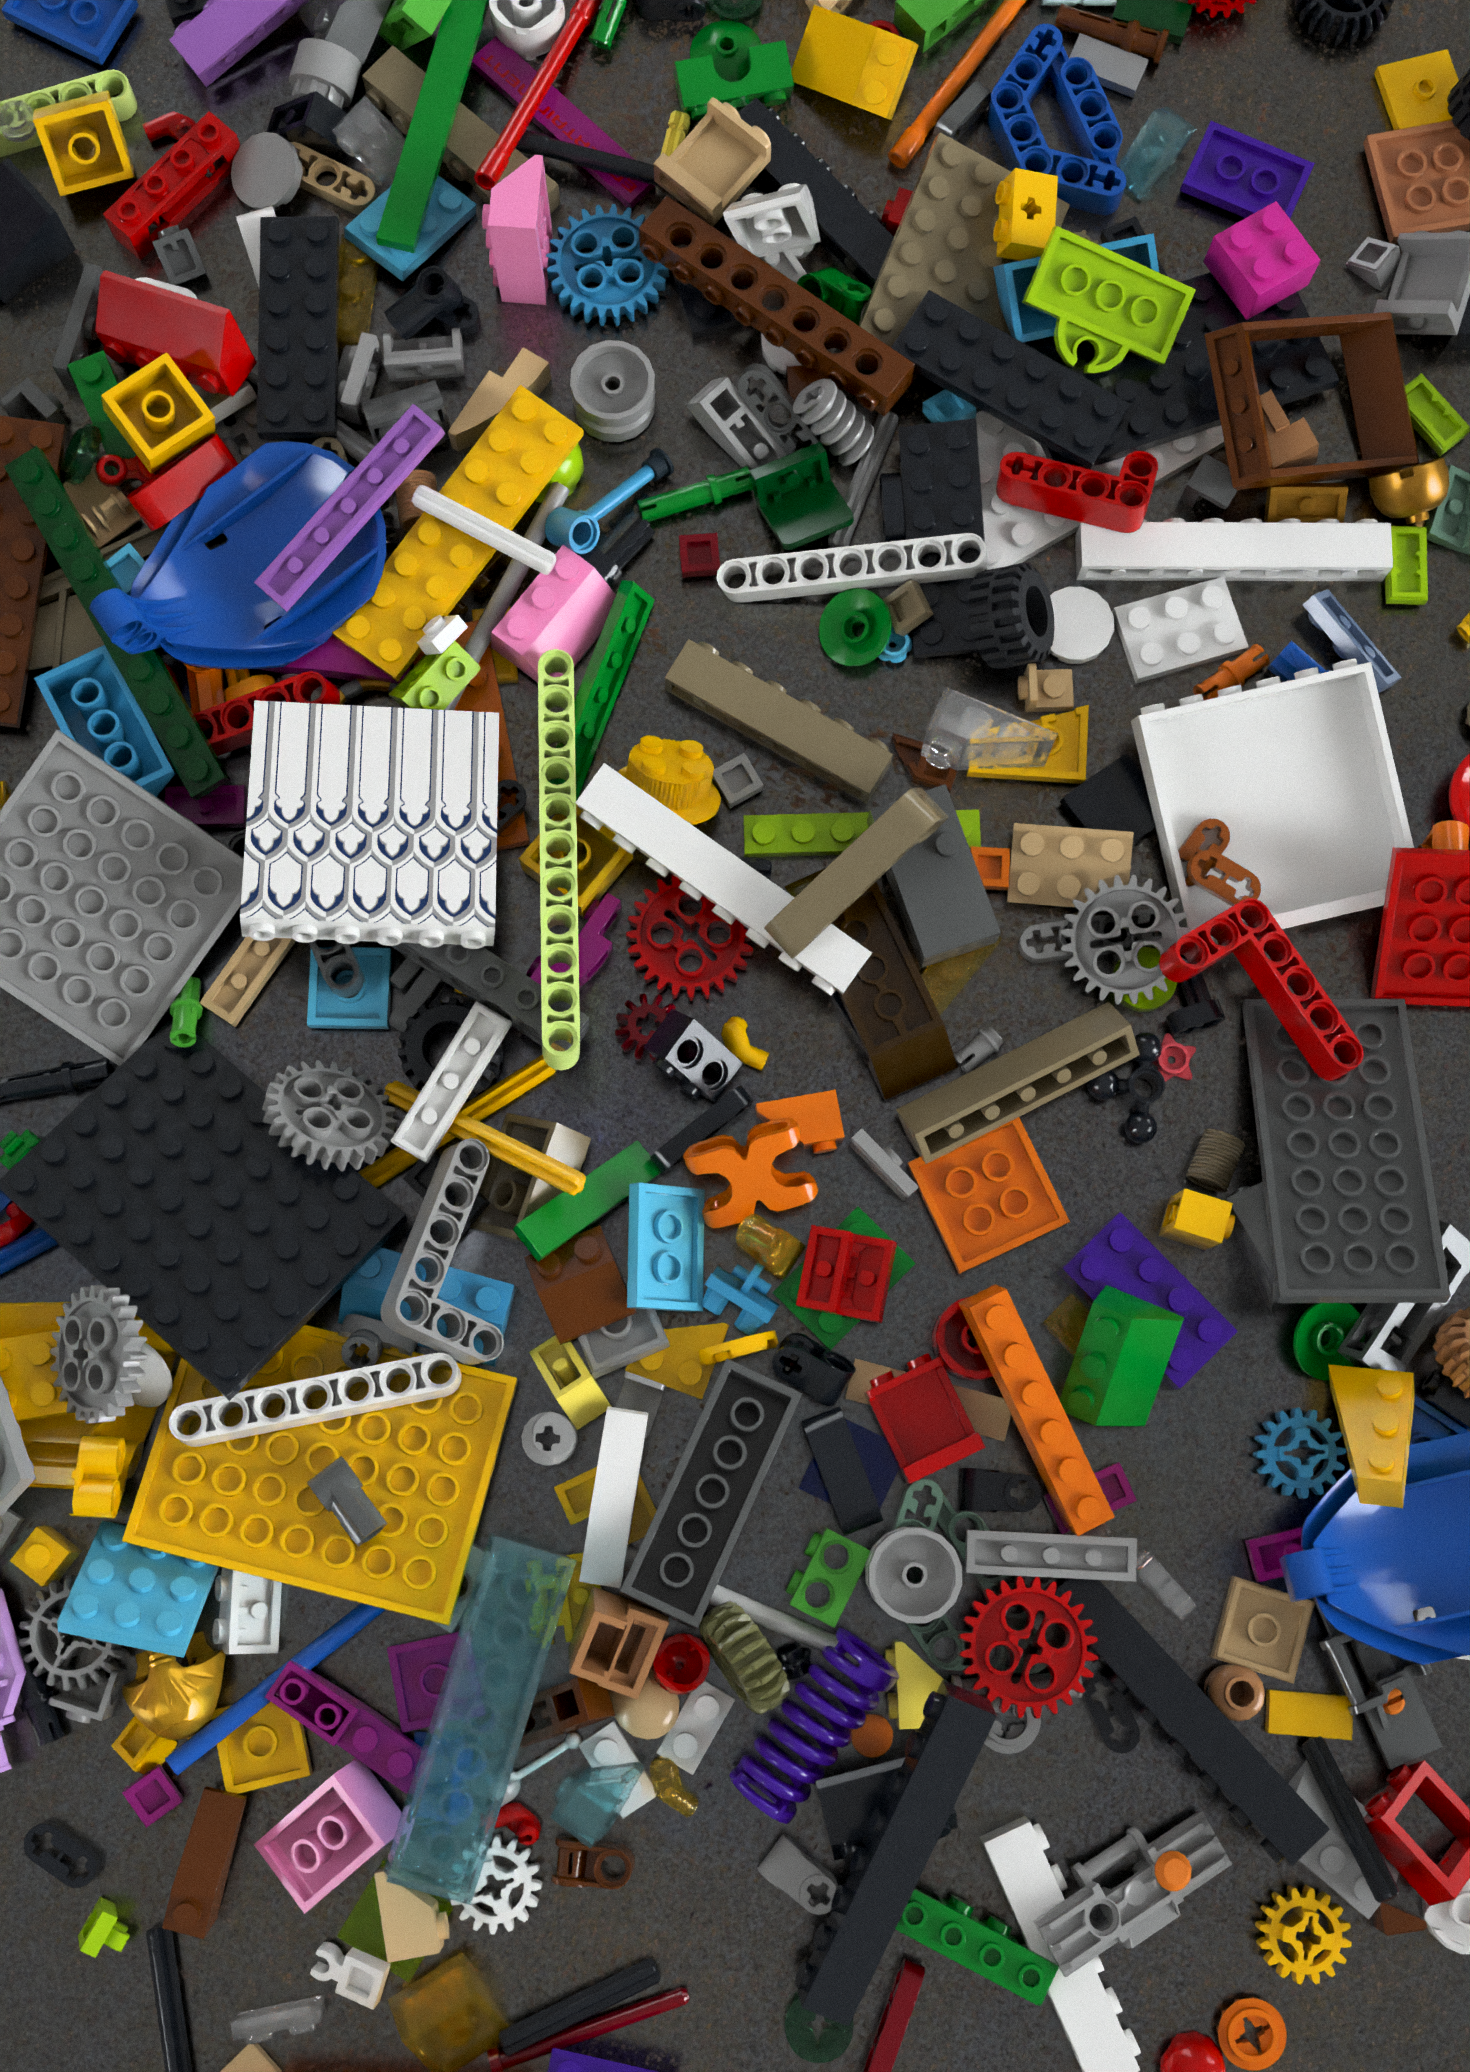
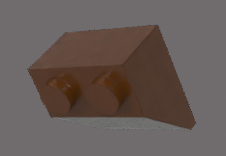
(580, 1285)

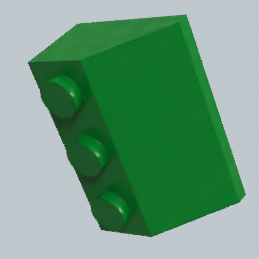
(1120, 1360)

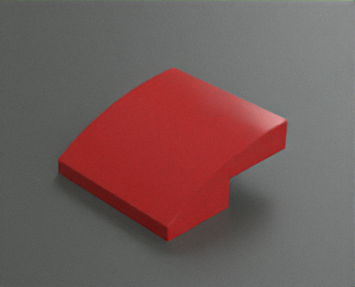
(846, 1274)

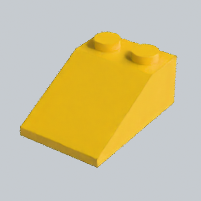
(853, 61)

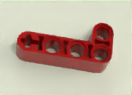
(1079, 492)

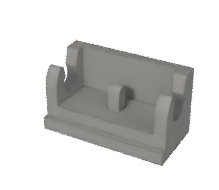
(424, 357)

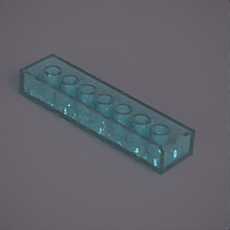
(479, 1719)

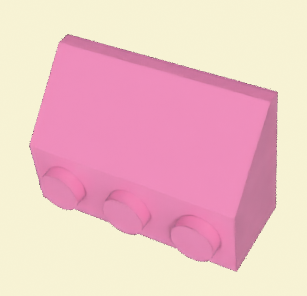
(555, 612)

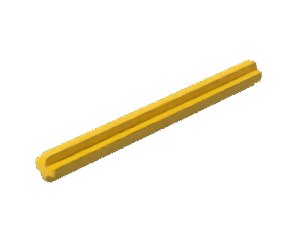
(477, 1108)
(499, 1144)

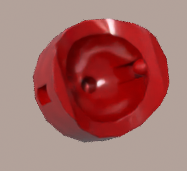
(681, 1664)

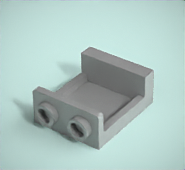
(1430, 283)

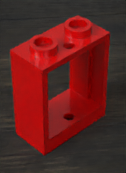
(1431, 1881)

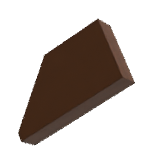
(917, 766)

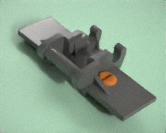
(1393, 1702)

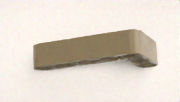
(855, 870)

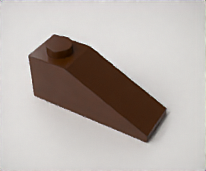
(566, 1709)
(205, 1864)

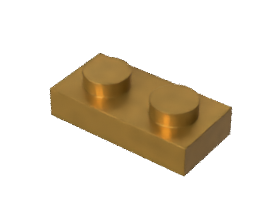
(1306, 502)

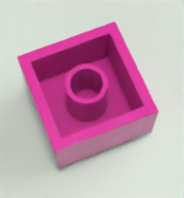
(1261, 260)

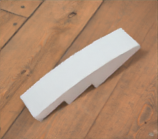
(613, 1497)

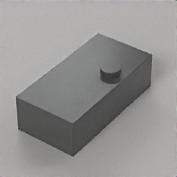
(941, 890)

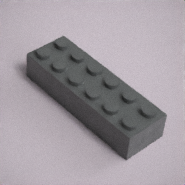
(710, 1494)

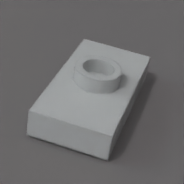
(884, 1164)

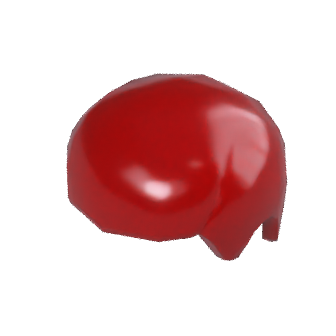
(1192, 2054)

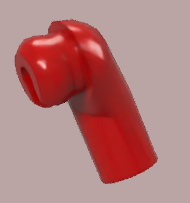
(170, 124)
(520, 1822)

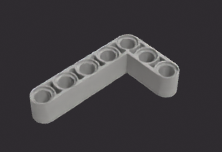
(436, 1260)

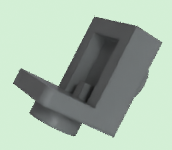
(27, 396)

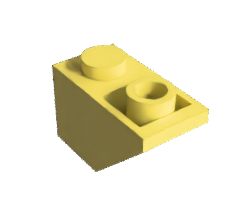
(912, 1687)

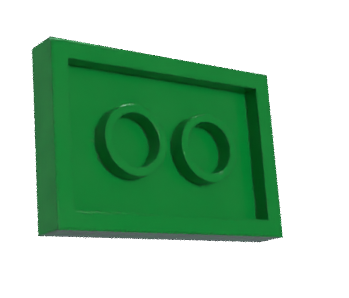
(830, 1327)

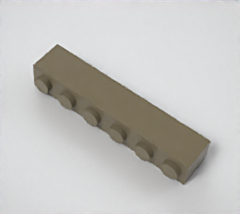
(394, 87)
(778, 720)
(1018, 1082)

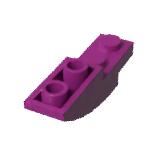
(593, 946)
(346, 1723)

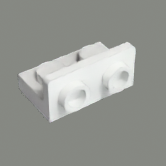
(247, 1614)

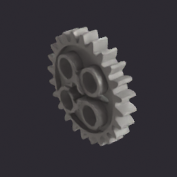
(1120, 903)
(329, 1115)
(98, 1354)

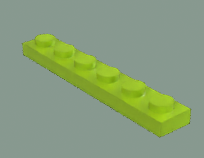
(822, 833)

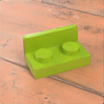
(436, 679)

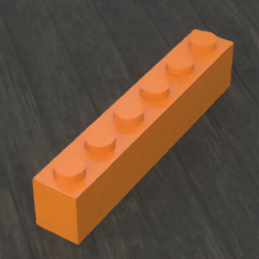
(1036, 1409)

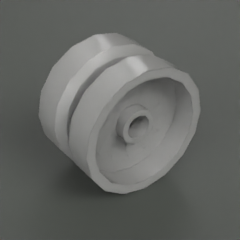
(613, 390)
(938, 1577)

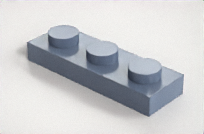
(1348, 637)

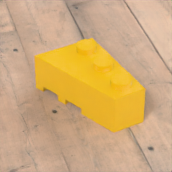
(1376, 1428)

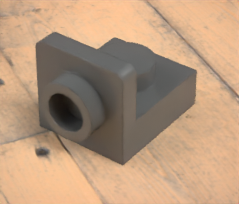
(178, 255)

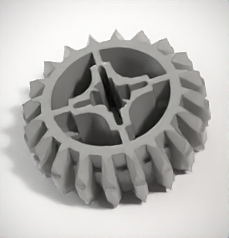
(58, 1667)

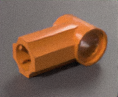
(205, 687)

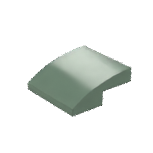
(1451, 520)

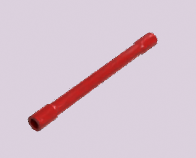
(498, 157)

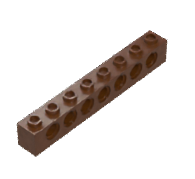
(675, 225)

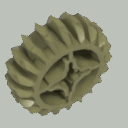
(744, 1657)

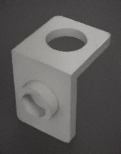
(642, 1396)
(84, 1711)

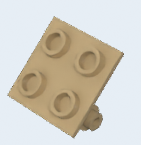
(102, 508)

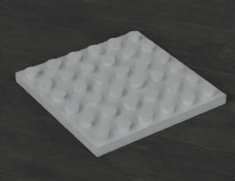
(105, 898)

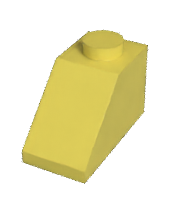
(570, 1381)

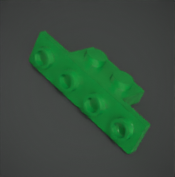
(977, 1944)

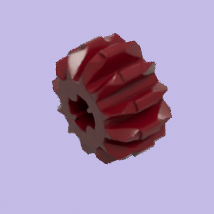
(638, 1016)

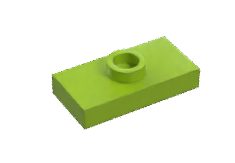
(1434, 416)
(1408, 578)

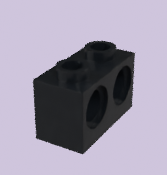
(700, 1060)

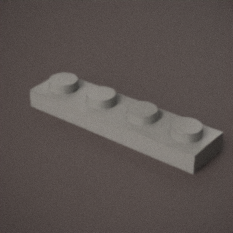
(1050, 1555)

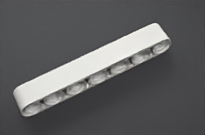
(835, 559)
(297, 1393)

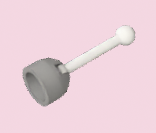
(514, 1784)

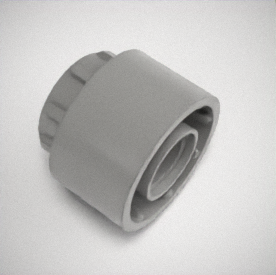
(325, 69)

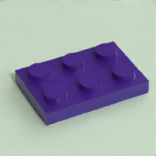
(1244, 173)

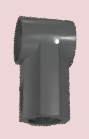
(342, 1494)

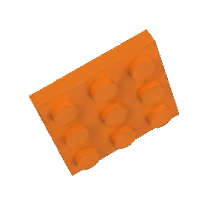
(989, 1196)

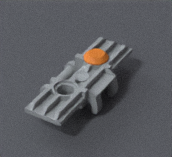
(1141, 1904)

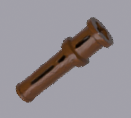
(1128, 36)

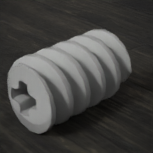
(835, 420)
(540, 1425)

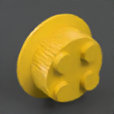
(675, 776)

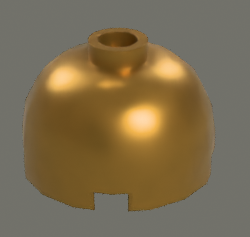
(1411, 490)

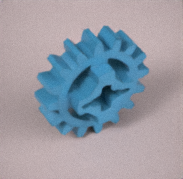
(1299, 1437)

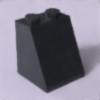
(29, 233)

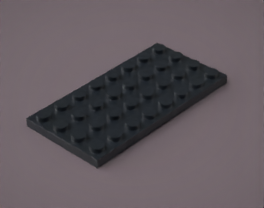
(1180, 395)

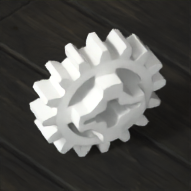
(502, 1902)

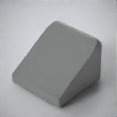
(1375, 262)

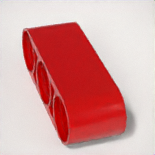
(182, 482)

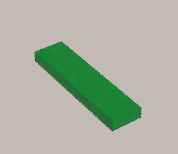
(602, 1191)

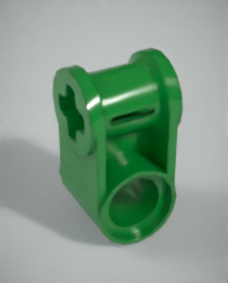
(837, 291)

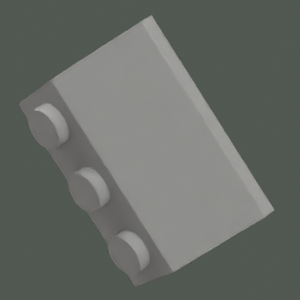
(1331, 1856)

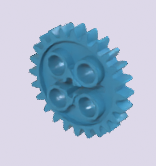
(613, 295)

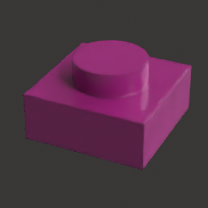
(152, 1795)

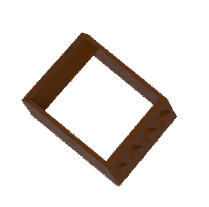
(1374, 388)

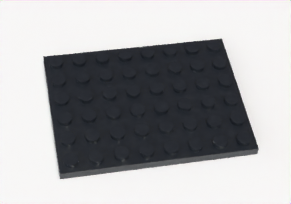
(197, 1209)

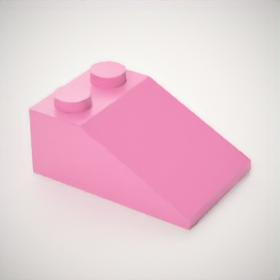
(330, 1834)

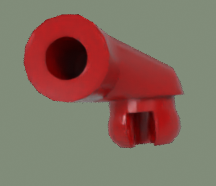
(14, 1226)

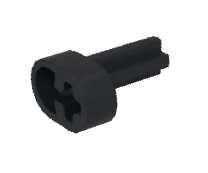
(620, 552)
(1201, 1009)

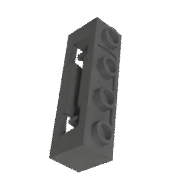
(1405, 1324)

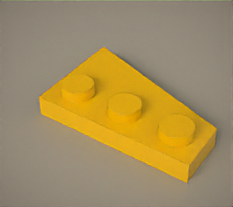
(1067, 757)

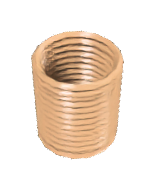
(407, 511)

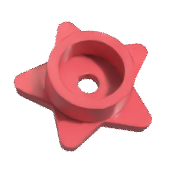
(1182, 1058)

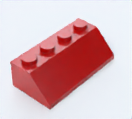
(146, 321)

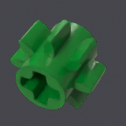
(17, 1146)

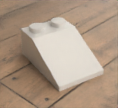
(774, 220)

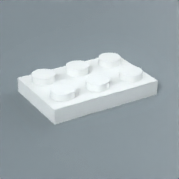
(1179, 629)

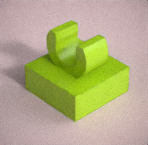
(102, 1929)

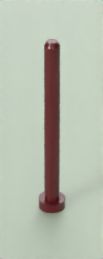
(589, 2029)

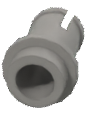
(980, 1047)

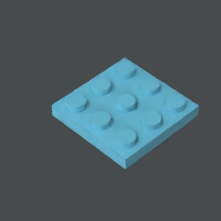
(136, 1595)

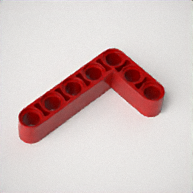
(227, 715)
(1271, 979)

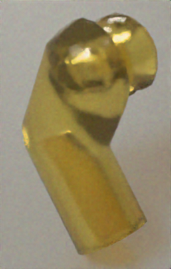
(668, 1787)

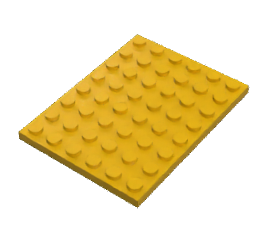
(254, 1513)

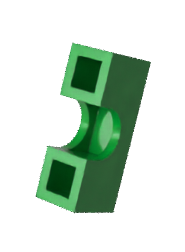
(767, 80)

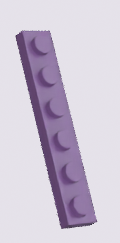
(350, 507)

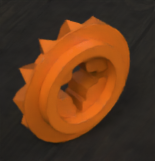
(1270, 2039)

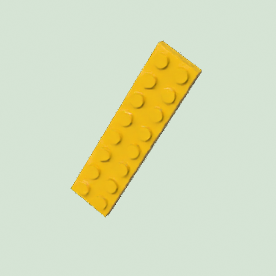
(441, 562)

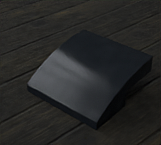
(1113, 800)

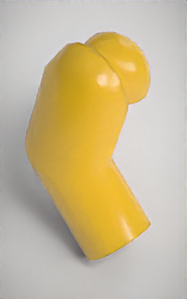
(737, 1042)

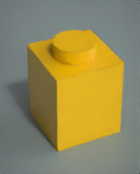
(45, 1555)

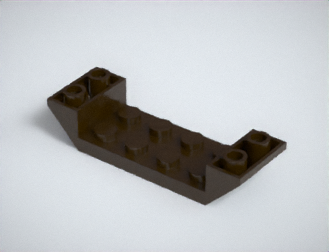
(890, 999)

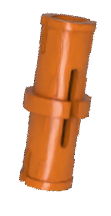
(1233, 672)

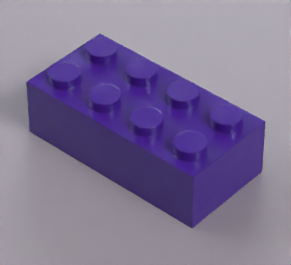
(1129, 1262)

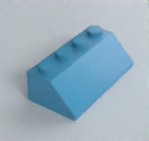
(1015, 277)
(104, 717)
(470, 1292)

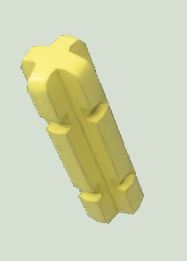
(676, 133)

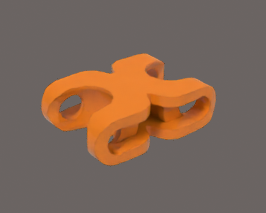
(751, 1172)

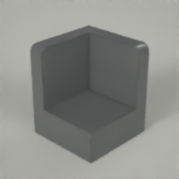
(1211, 482)

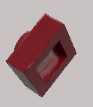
(699, 554)

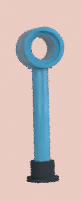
(580, 528)

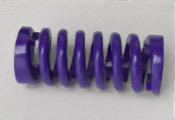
(870, 1676)

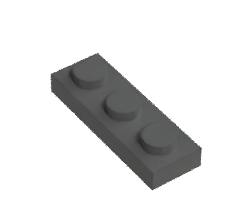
(80, 324)

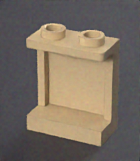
(714, 162)

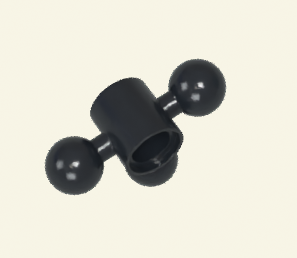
(1141, 1125)

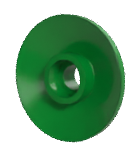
(731, 63)
(840, 625)
(1332, 1321)

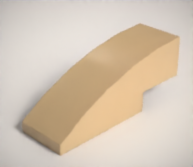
(493, 394)

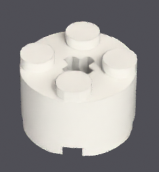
(527, 25)

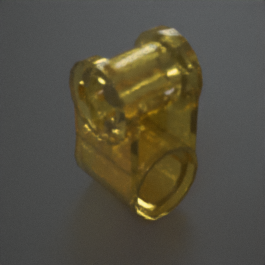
(769, 1245)

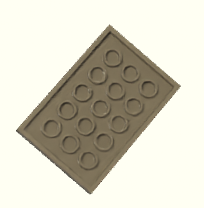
(944, 243)

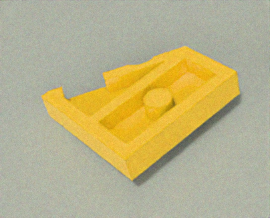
(680, 1364)

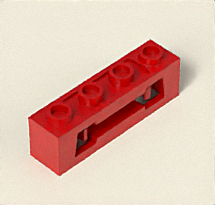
(173, 185)

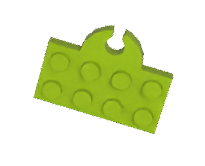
(1105, 302)

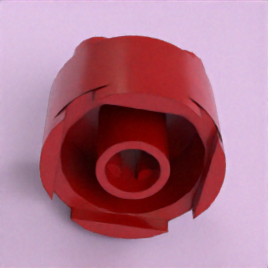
(951, 1344)

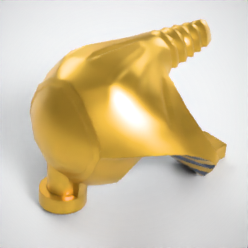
(175, 1698)

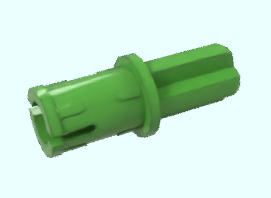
(185, 1013)

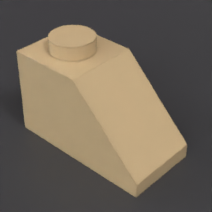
(409, 1921)

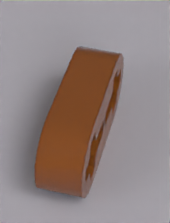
(1195, 840)
(1228, 870)

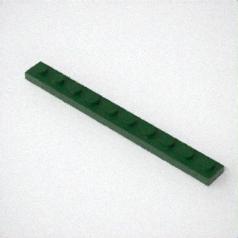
(91, 576)

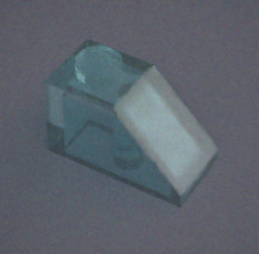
(1155, 150)
(594, 1800)

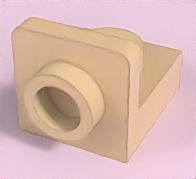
(1046, 689)

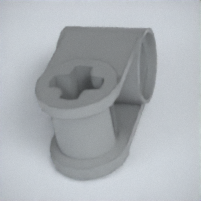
(794, 1870)

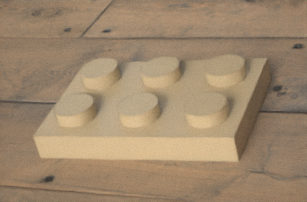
(1059, 862)

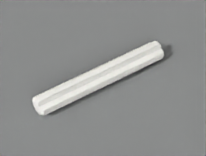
(484, 529)

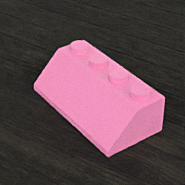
(520, 234)

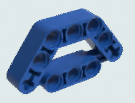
(1097, 165)

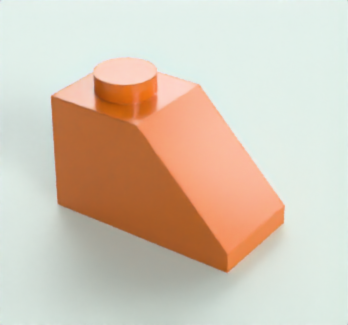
(816, 1115)

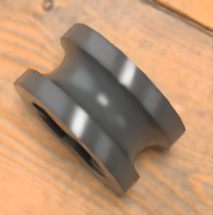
(361, 1337)

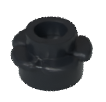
(794, 1660)

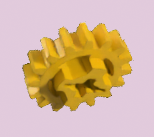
(1302, 1917)

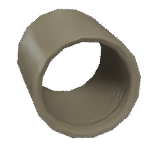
(1215, 1160)

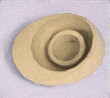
(649, 1715)

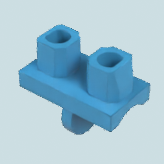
(755, 1305)

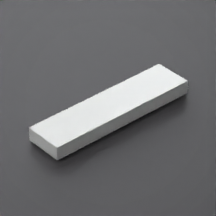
(451, 1082)

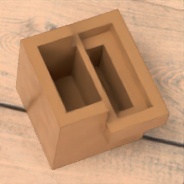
(1288, 444)
(616, 1642)

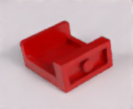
(922, 1418)

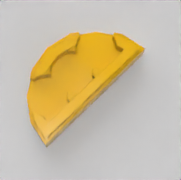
(739, 1347)

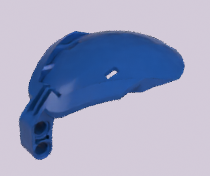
(205, 600)
(1384, 1562)

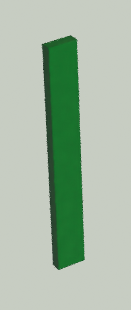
(431, 125)

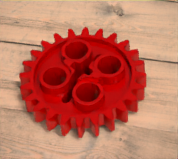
(664, 959)
(1064, 1663)

